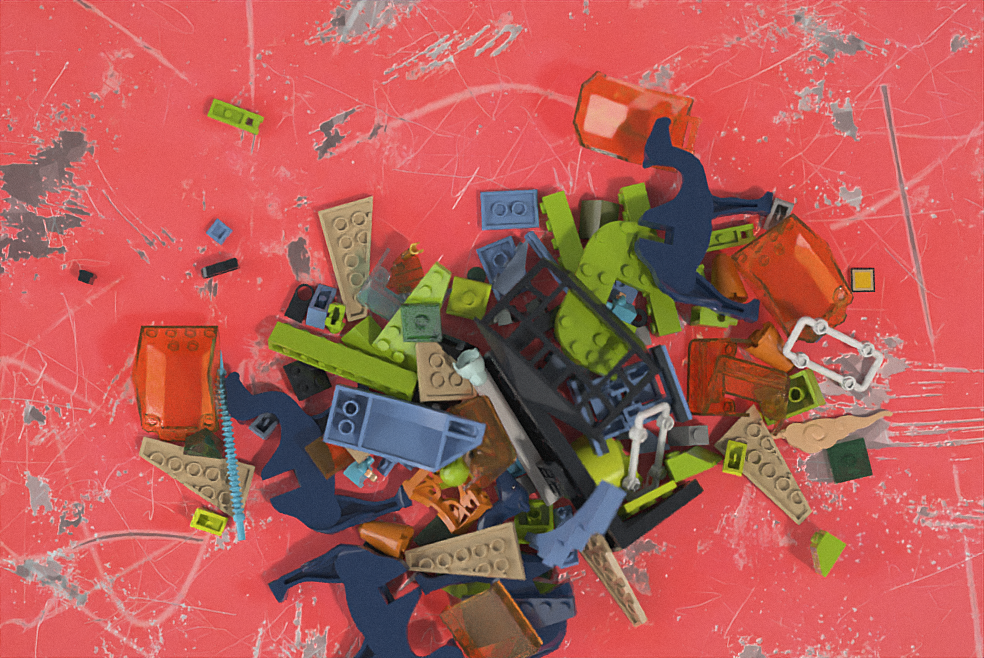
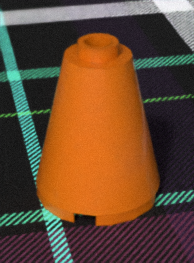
(727, 279)
(768, 347)
(387, 537)

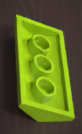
(363, 336)

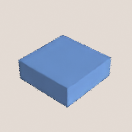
(219, 231)

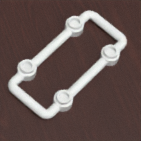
(820, 327)
(639, 434)

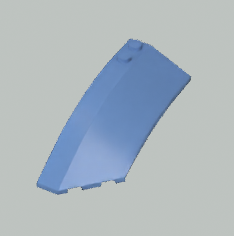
(399, 428)

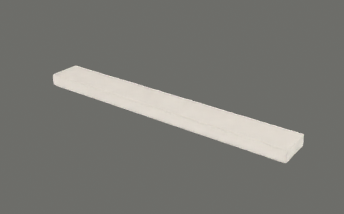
(525, 450)

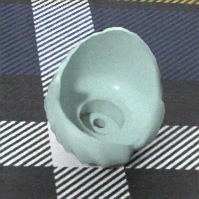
(471, 366)

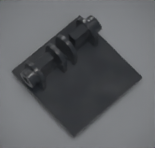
(306, 379)

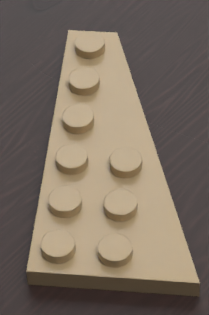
(348, 240)
(766, 465)
(200, 474)
(480, 553)
(606, 567)

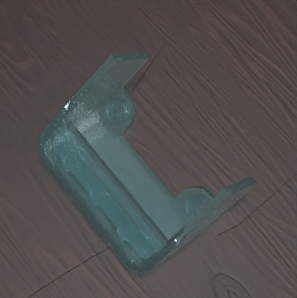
(379, 298)

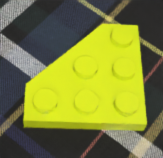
(645, 501)

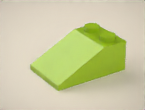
(803, 394)

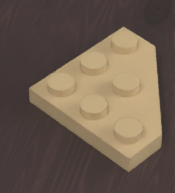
(438, 377)

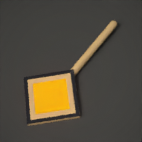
(862, 279)

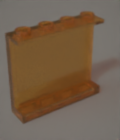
(491, 626)

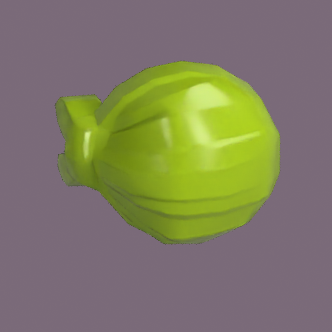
(455, 472)

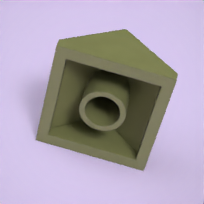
(595, 215)

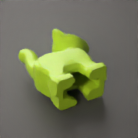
(336, 316)

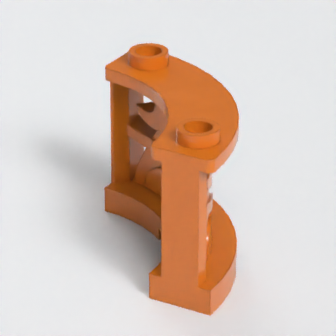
(451, 517)

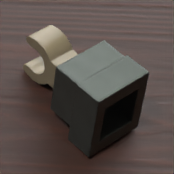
(504, 318)

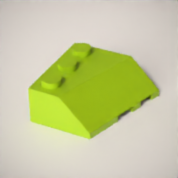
(689, 462)

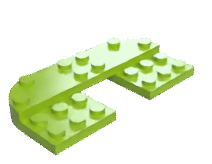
(606, 258)

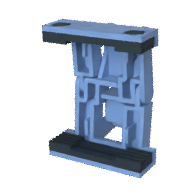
(626, 419)

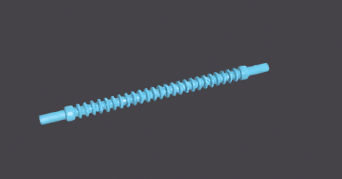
(238, 517)

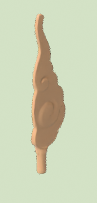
(824, 432)

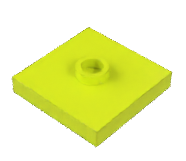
(468, 298)

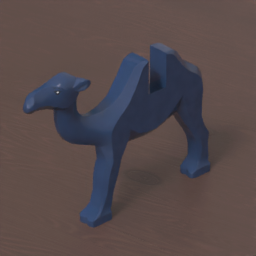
(689, 229)
(315, 499)
(511, 501)
(369, 600)

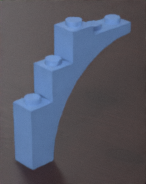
(575, 533)

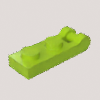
(234, 116)
(731, 237)

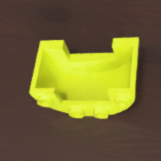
(609, 467)

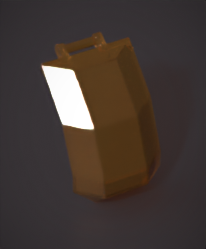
(619, 117)

